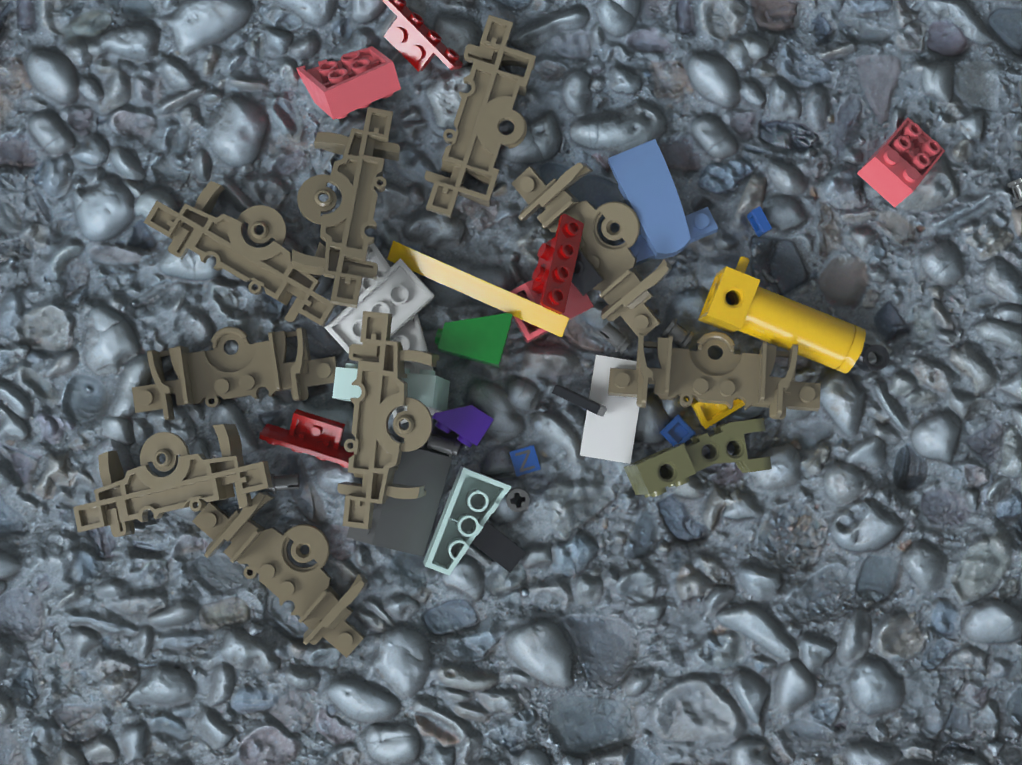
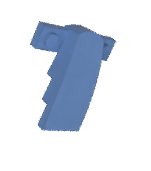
(652, 194)

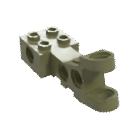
(684, 461)

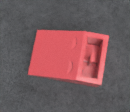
(901, 162)
(575, 306)

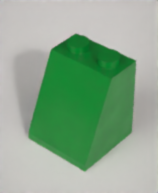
(476, 338)

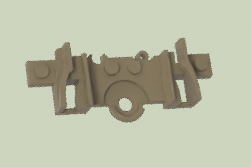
(478, 118)
(216, 373)
(716, 381)

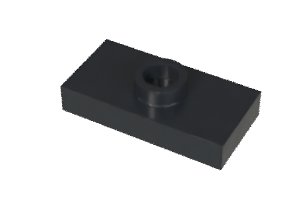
(585, 274)

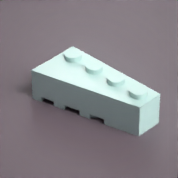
(425, 386)
(463, 517)

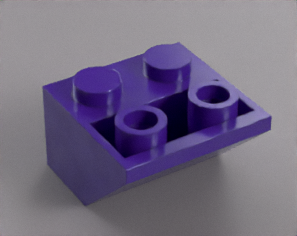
(466, 421)

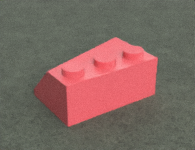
(350, 82)

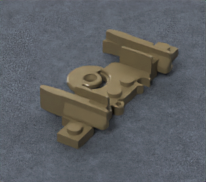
(345, 228)
(223, 239)
(622, 283)
(375, 450)
(191, 483)
(267, 555)

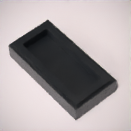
(579, 400)
(498, 547)

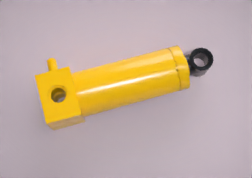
(786, 322)

